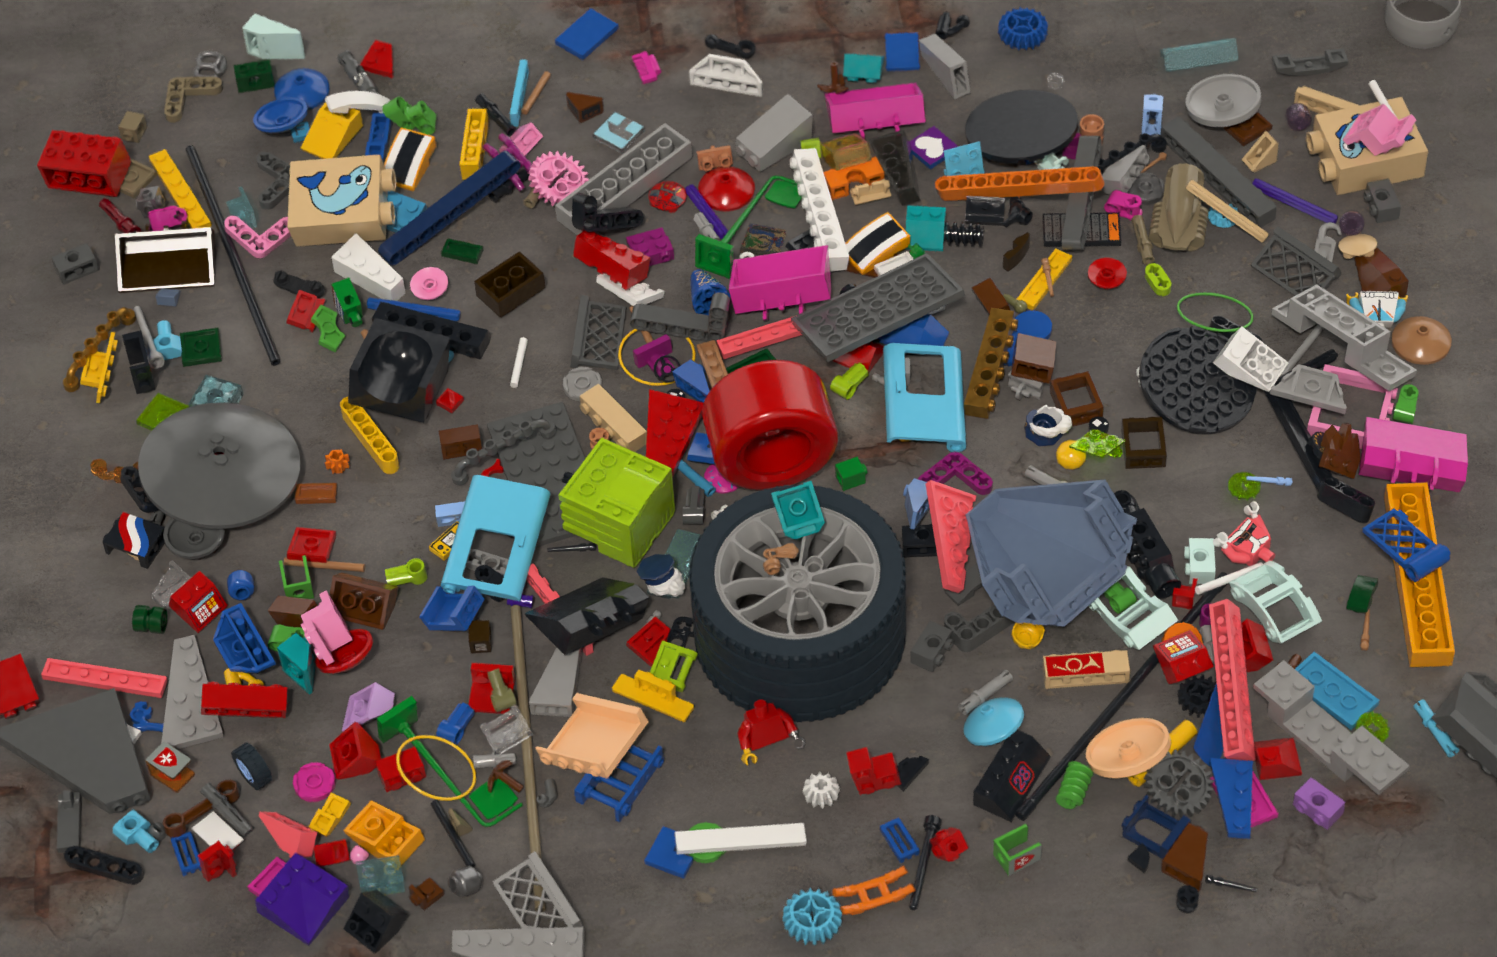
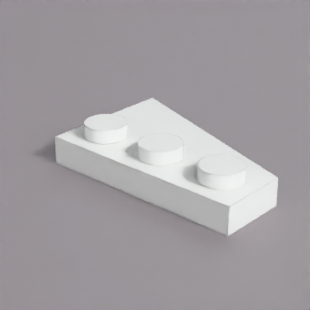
(635, 295)

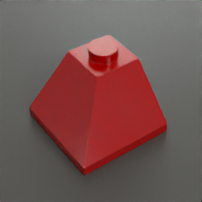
(354, 752)
(1277, 759)

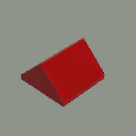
(866, 354)

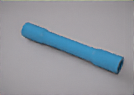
(696, 478)

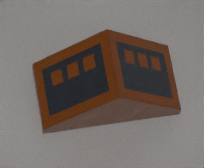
(584, 106)

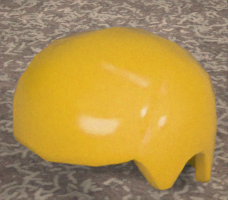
(1069, 457)
(1027, 635)

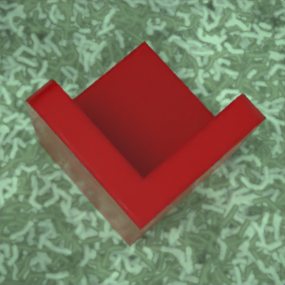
(1184, 596)
(331, 852)

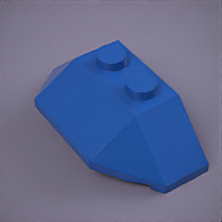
(920, 331)
(240, 642)

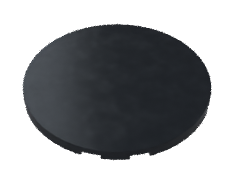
(1022, 125)
(1174, 387)

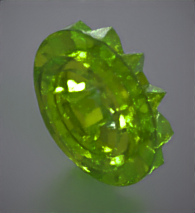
(1235, 483)
(1370, 717)

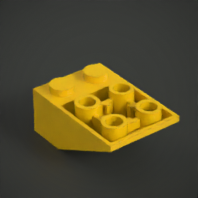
(331, 132)

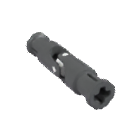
(356, 72)

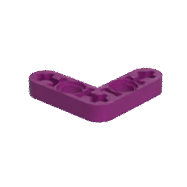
(958, 469)

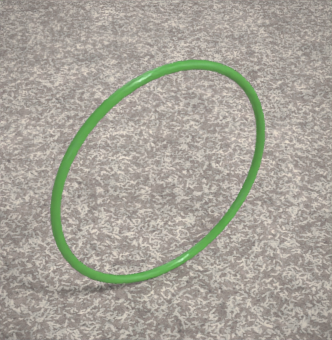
(1218, 295)

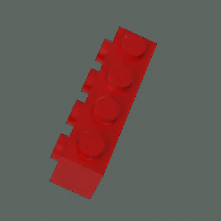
(244, 700)

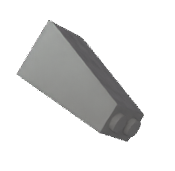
(775, 134)

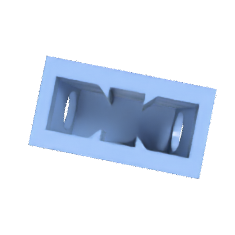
(1152, 110)

